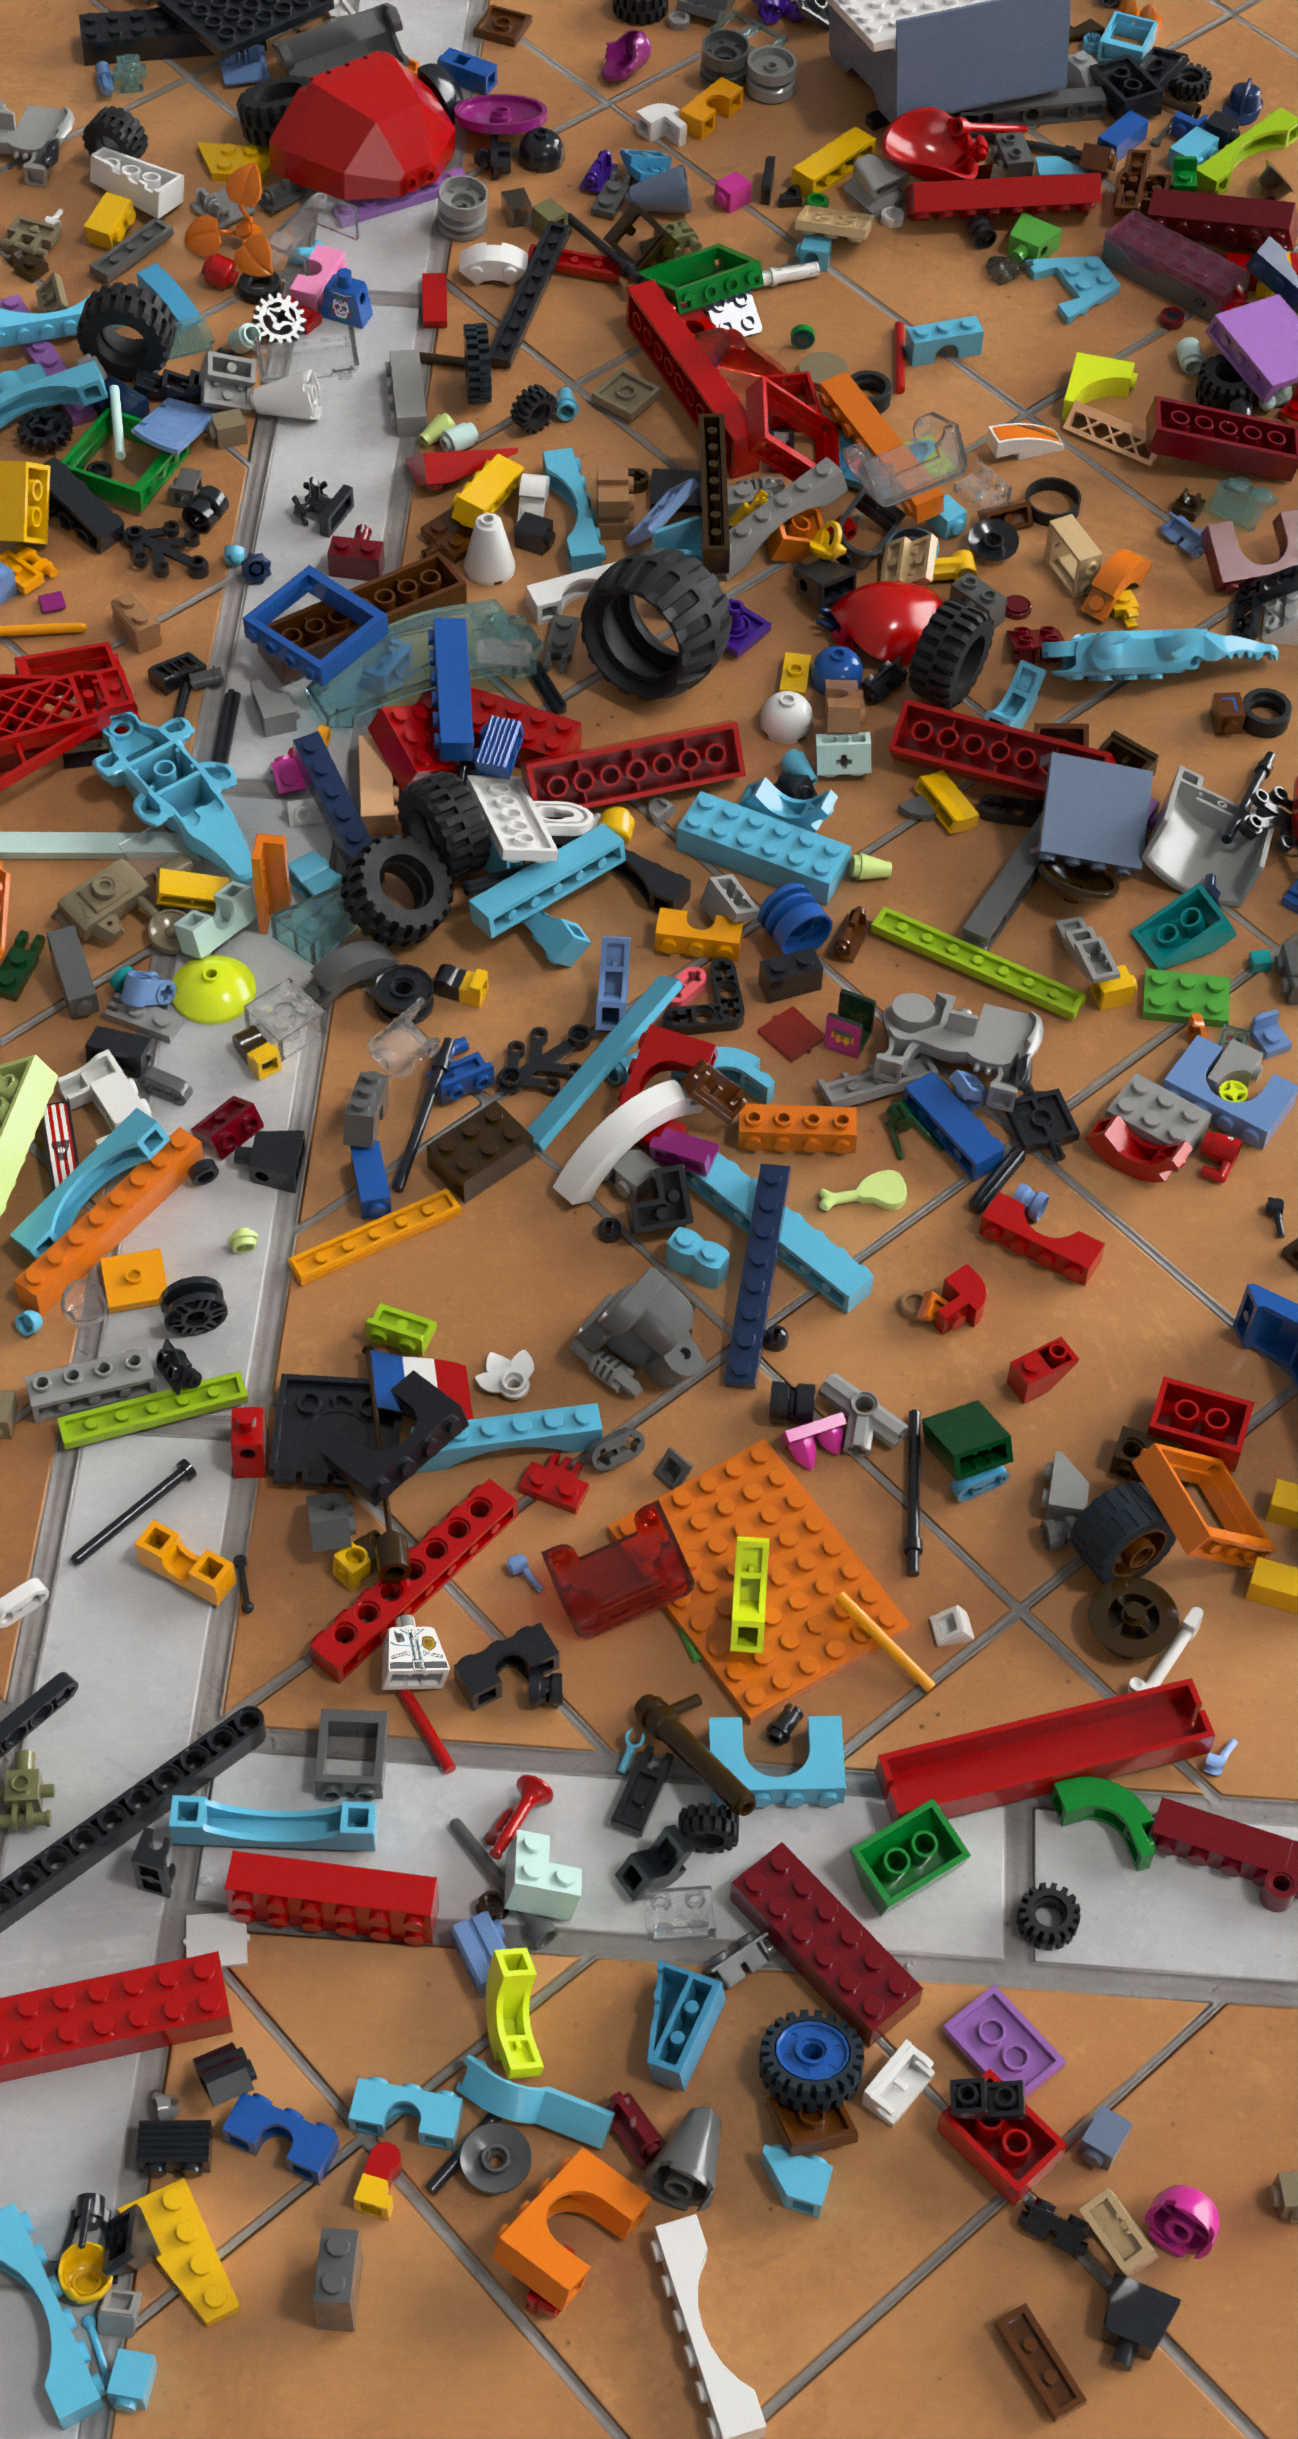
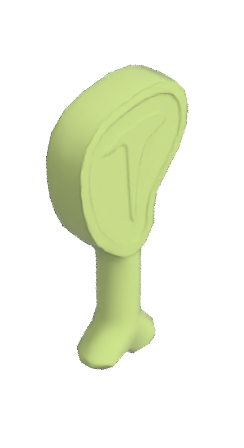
(881, 1188)

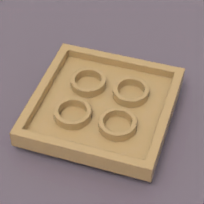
(834, 223)

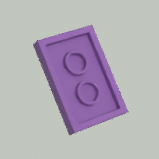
(1002, 2039)

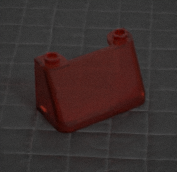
(621, 1577)

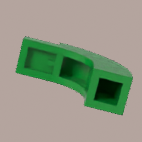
(1109, 1803)

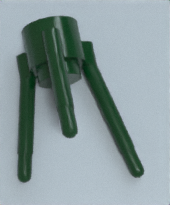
(903, 1118)

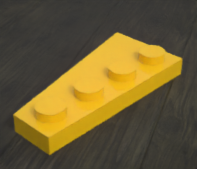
(188, 2251)

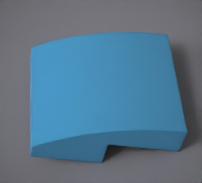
(645, 163)

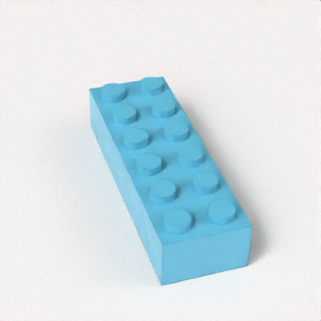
(762, 847)

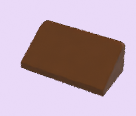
(1016, 513)

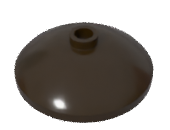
(1078, 883)

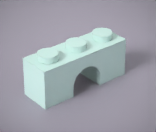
(202, 933)

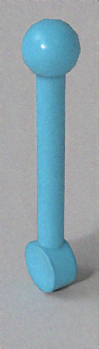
(89, 2321)

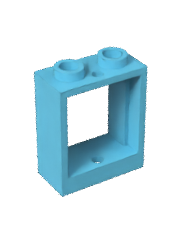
(1123, 25)

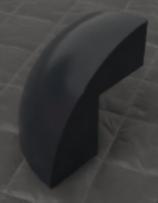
(443, 86)

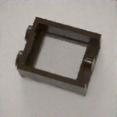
(656, 253)

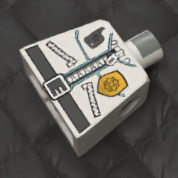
(412, 1657)

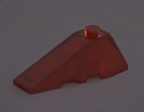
(736, 353)

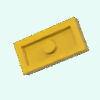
(795, 673)

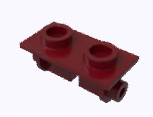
(634, 2129)

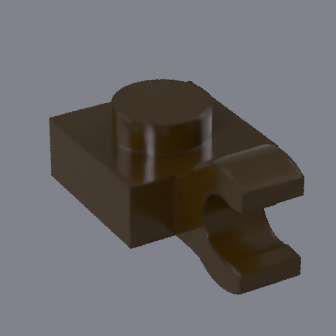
(28, 266)

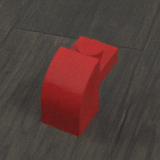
(966, 1300)

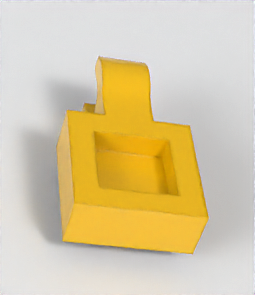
(746, 509)
(1127, 609)

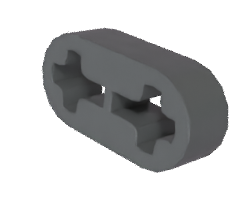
(165, 1085)
(612, 1443)

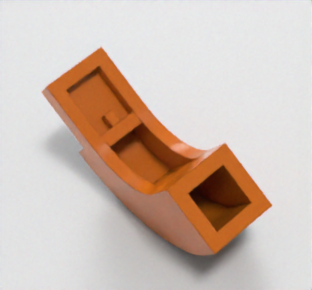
(1112, 579)

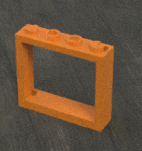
(1243, 1537)

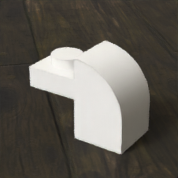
(660, 121)
(533, 494)

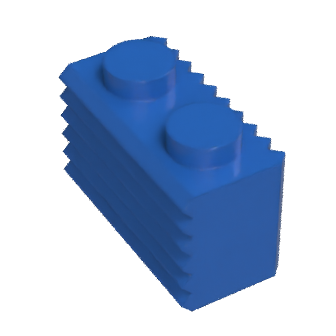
(499, 747)

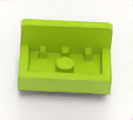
(400, 1330)

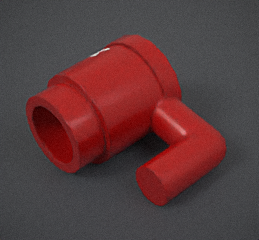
(1222, 1150)

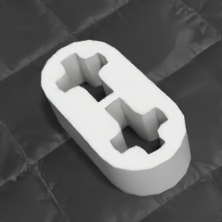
(22, 1601)

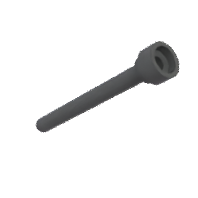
(540, 1930)

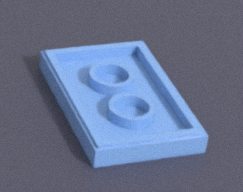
(661, 511)

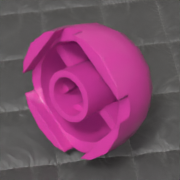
(1183, 2221)

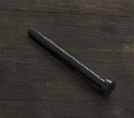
(184, 1471)

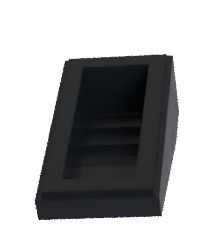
(163, 675)

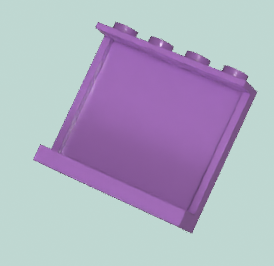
(1259, 343)

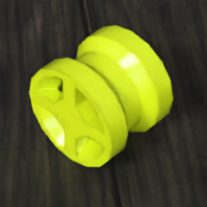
(1233, 1090)

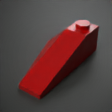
(445, 467)

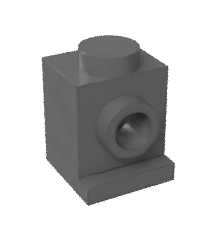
(185, 487)

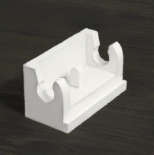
(898, 2083)

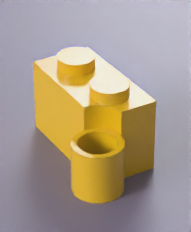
(110, 221)

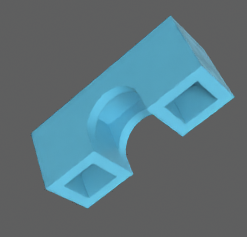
(926, 340)
(378, 2103)

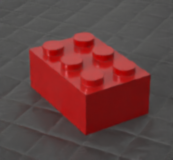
(407, 743)
(1201, 1420)
(1005, 2152)

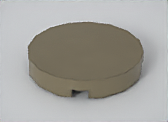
(822, 366)

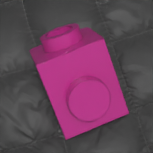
(286, 775)

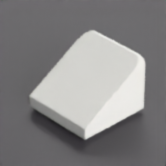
(951, 1626)

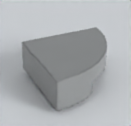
(659, 810)

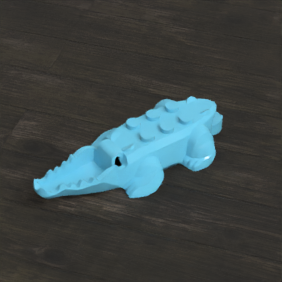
(1147, 653)
(176, 789)

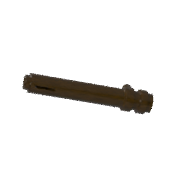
(666, 1726)

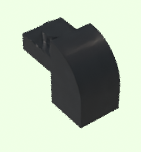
(655, 1866)

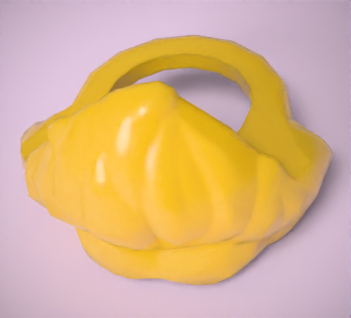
(820, 545)

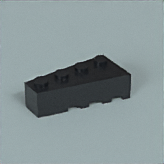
(81, 509)

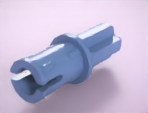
(104, 78)

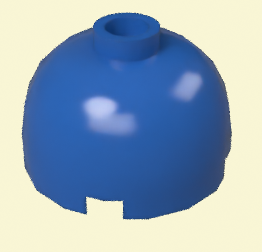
(835, 664)

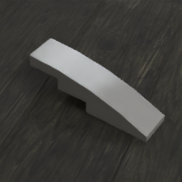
(1087, 950)

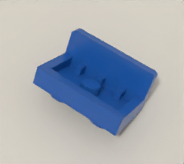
(464, 1077)

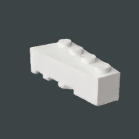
(147, 185)

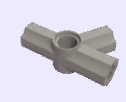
(862, 1425)

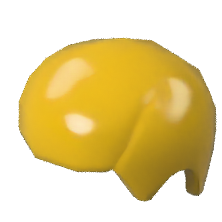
(82, 2274)

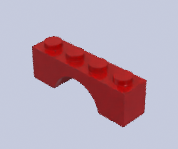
(1071, 1256)

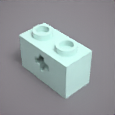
(833, 745)

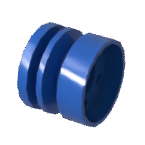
(794, 919)

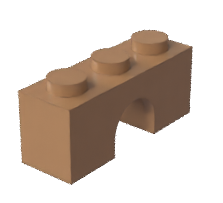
(843, 706)

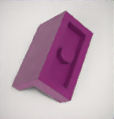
(680, 1148)

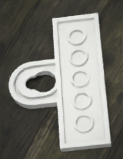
(520, 823)

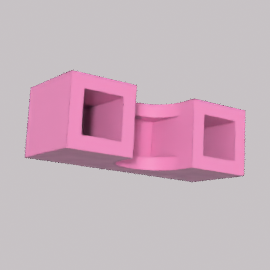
(322, 265)

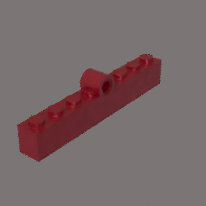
(1231, 1848)

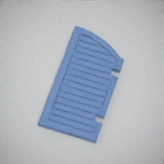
(173, 425)

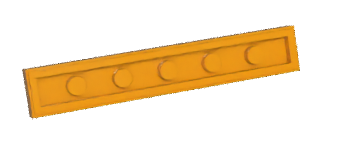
(374, 1236)

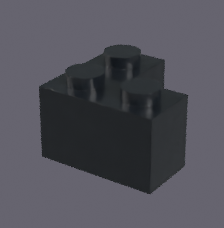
(670, 1203)

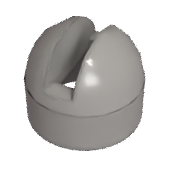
(165, 2107)

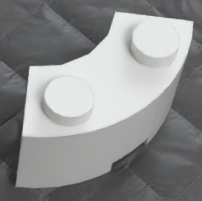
(493, 262)

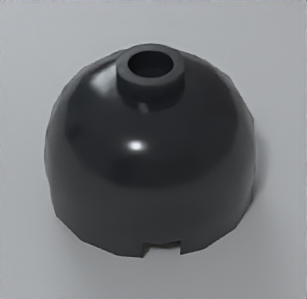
(541, 150)

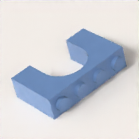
(1249, 1120)

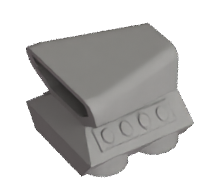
(876, 185)

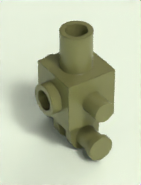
(682, 233)
(25, 1794)

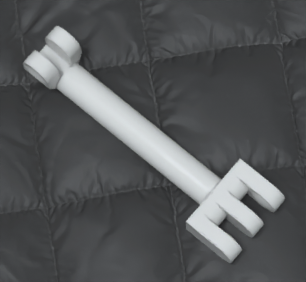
(1187, 1633)

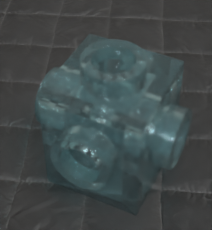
(130, 73)

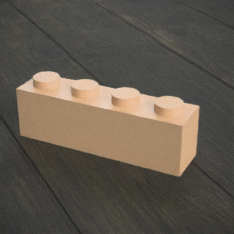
(376, 789)

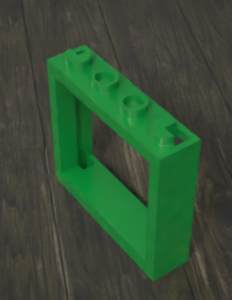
(739, 275)
(113, 491)

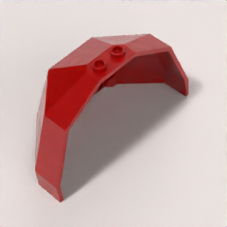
(363, 132)

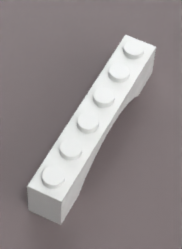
(730, 2401)

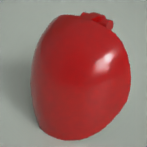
(926, 149)
(884, 618)

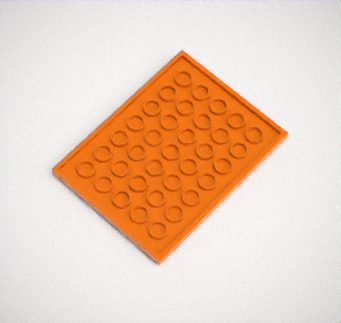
(808, 1568)

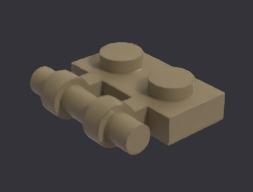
(34, 232)

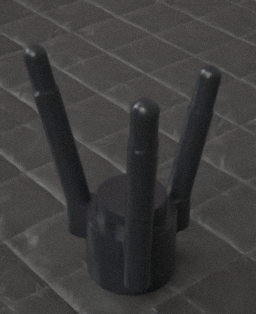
(87, 2216)

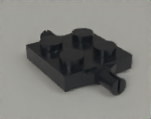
(1043, 1121)

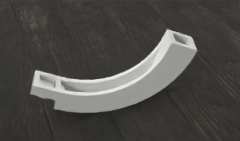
(618, 1134)

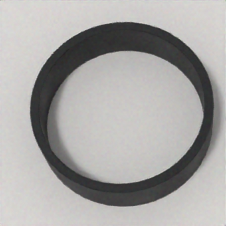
(1053, 484)

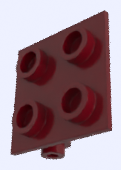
(1028, 642)

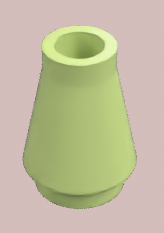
(433, 431)
(869, 867)

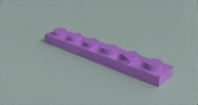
(377, 207)

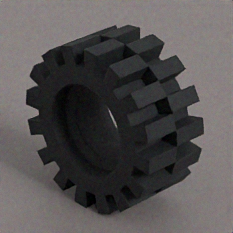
(1191, 83)
(534, 409)
(709, 1827)
(1043, 1934)

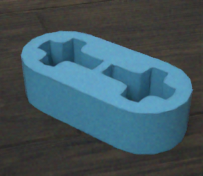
(979, 1483)

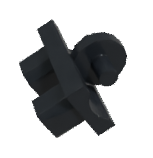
(498, 157)

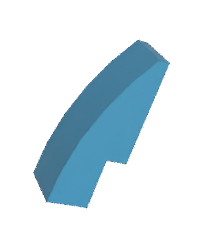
(163, 285)

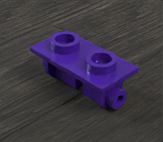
(598, 173)

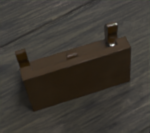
(1129, 753)

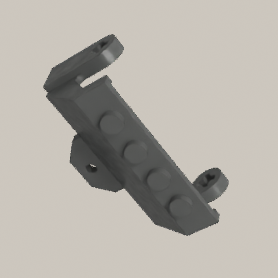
(341, 41)

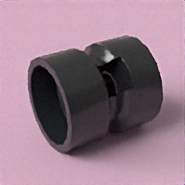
(205, 509)
(792, 1402)

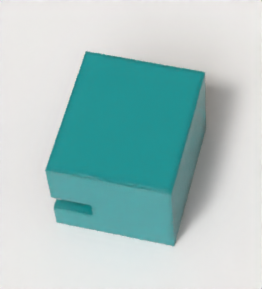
(1260, 961)

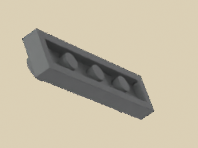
(131, 250)

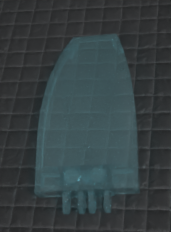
(400, 661)

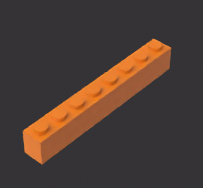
(867, 427)
(108, 1222)

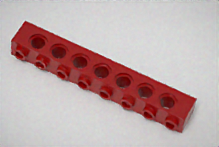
(342, 1659)

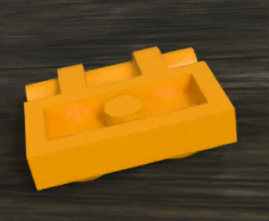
(26, 575)

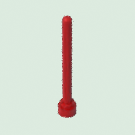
(961, 126)

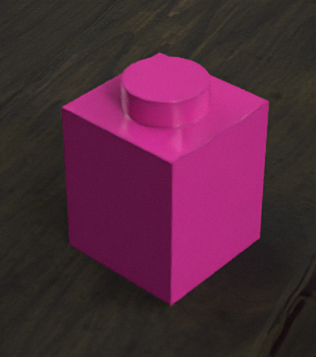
(732, 192)

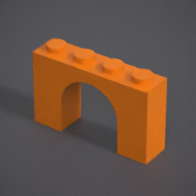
(581, 2186)

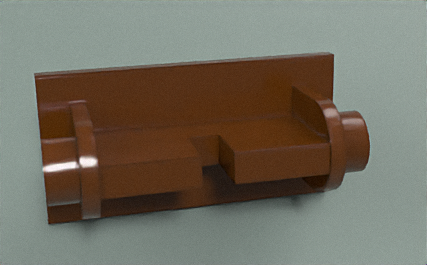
(850, 935)

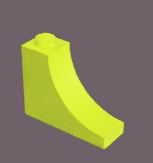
(1098, 378)

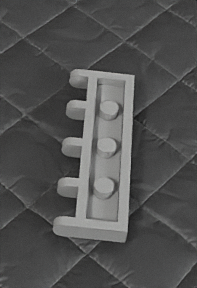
(864, 1087)

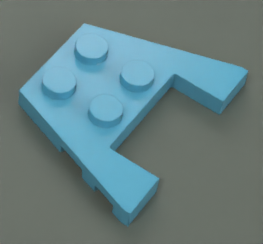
(1083, 277)

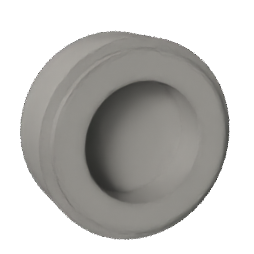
(678, 20)

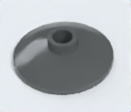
(492, 2142)

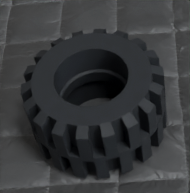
(640, 11)
(116, 131)
(1221, 384)

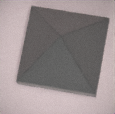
(673, 1468)

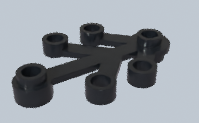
(137, 537)
(1253, 825)
(542, 1062)

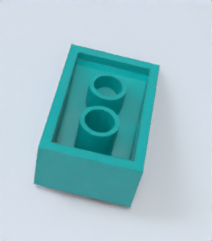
(1184, 929)

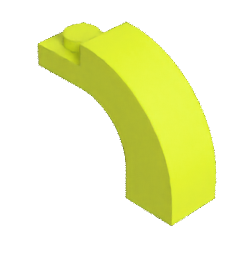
(749, 1595)
(507, 2012)

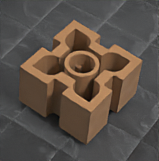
(614, 502)

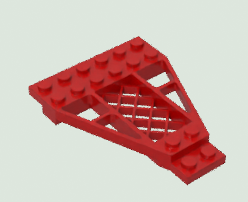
(95, 697)

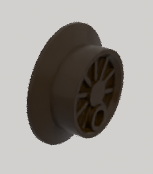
(1133, 1617)

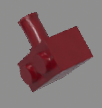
(357, 556)

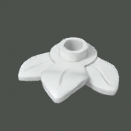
(504, 1373)

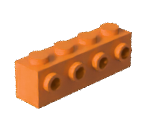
(797, 1128)

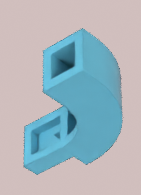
(1020, 697)
(806, 814)
(743, 1070)

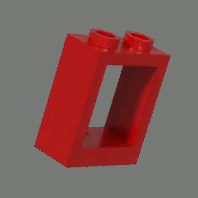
(796, 384)

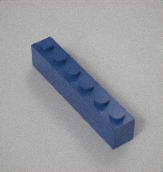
(452, 689)

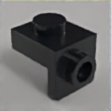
(796, 786)

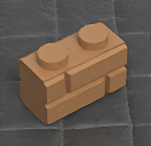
(136, 622)

